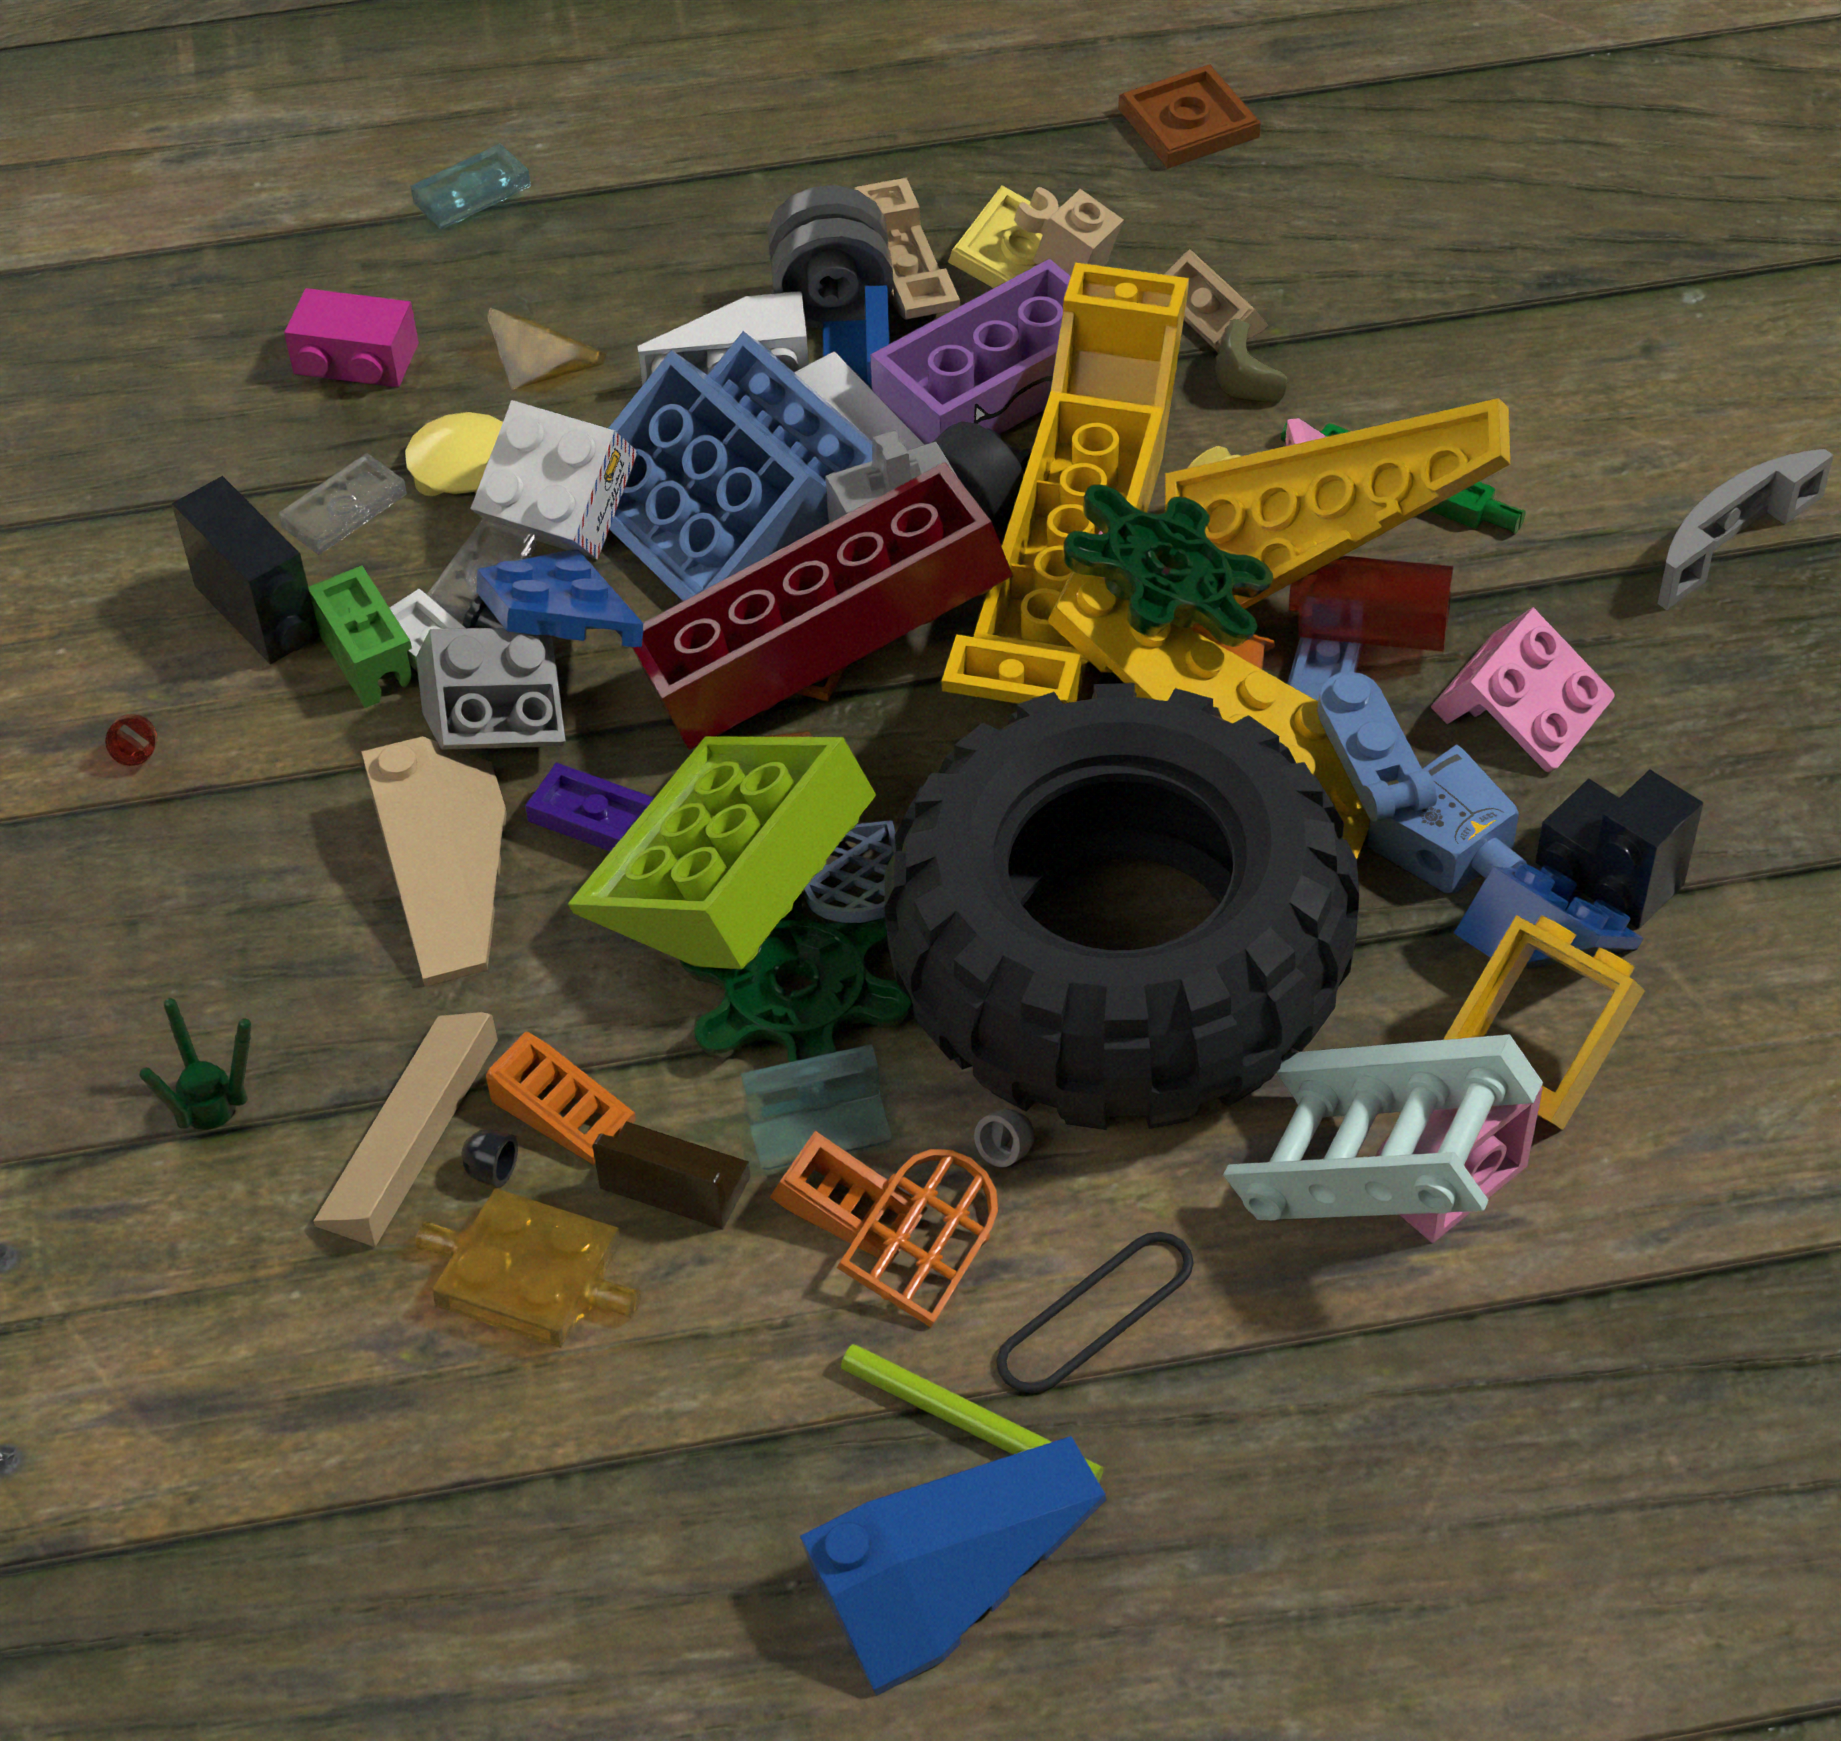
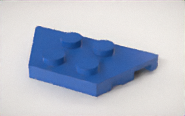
(556, 597)

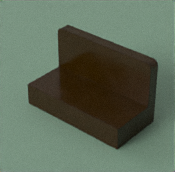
(671, 1174)

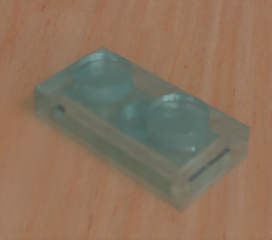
(470, 186)

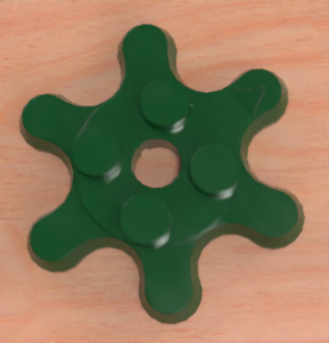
(1140, 545)
(809, 1017)

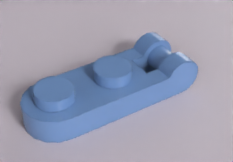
(1372, 746)

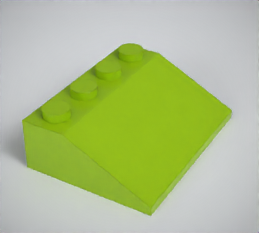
(728, 846)

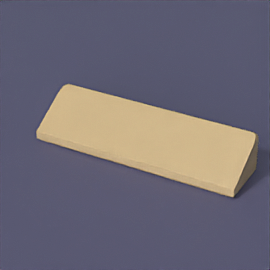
(408, 1127)

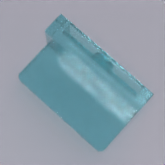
(821, 1094)

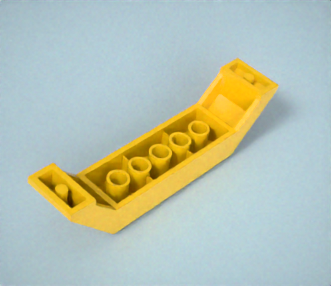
(1097, 428)

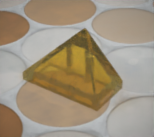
(536, 352)

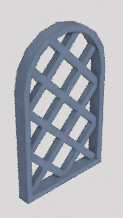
(860, 908)

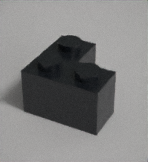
(1626, 847)

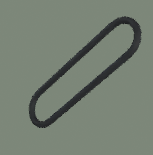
(1109, 1335)

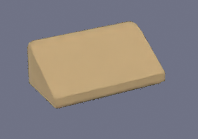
(1212, 301)

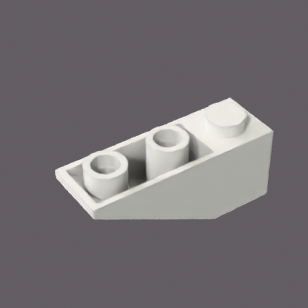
(770, 319)

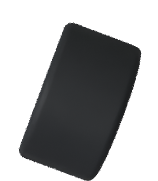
(983, 467)

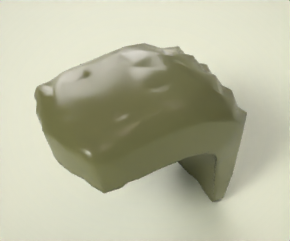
(1242, 374)

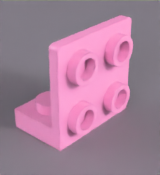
(1531, 688)

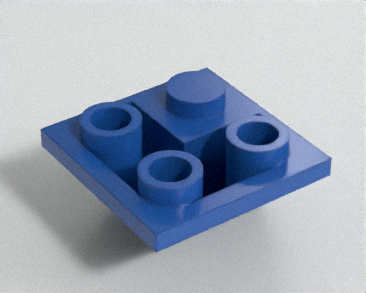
(1544, 893)

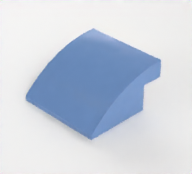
(727, 465)

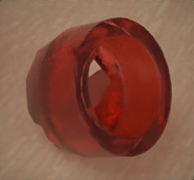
(124, 747)

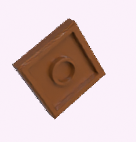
(1189, 116)

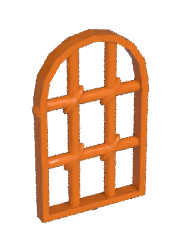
(900, 1238)

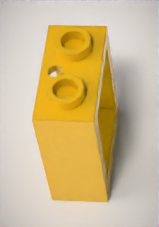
(1503, 973)

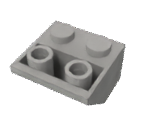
(490, 689)

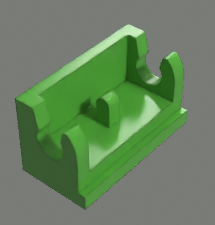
(361, 632)

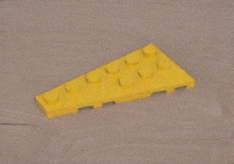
(1337, 492)
(1188, 661)

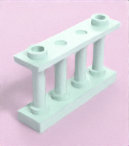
(1374, 1081)

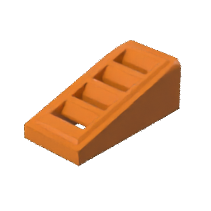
(525, 1073)
(841, 1168)

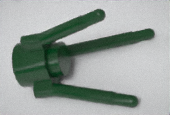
(203, 1091)

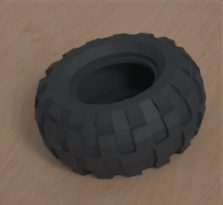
(1121, 1026)

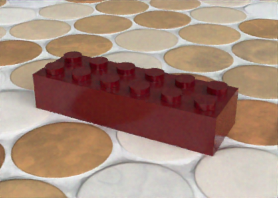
(820, 604)

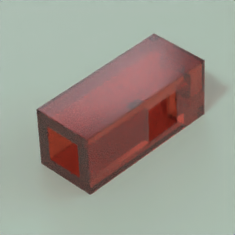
(1375, 603)

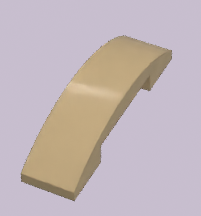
(917, 280)

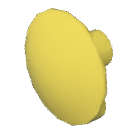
(452, 453)

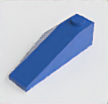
(936, 1556)

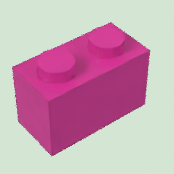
(351, 337)

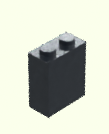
(246, 569)

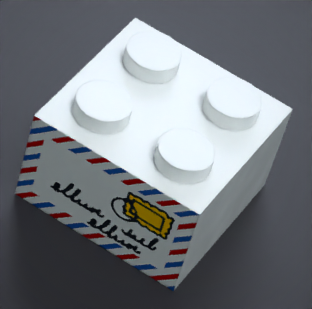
(555, 478)

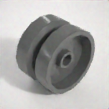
(829, 249)

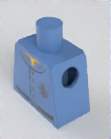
(1457, 837)

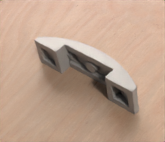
(1775, 487)

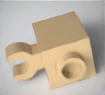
(1071, 233)

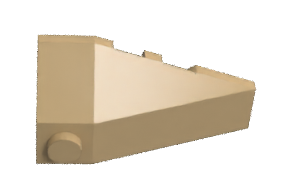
(443, 843)

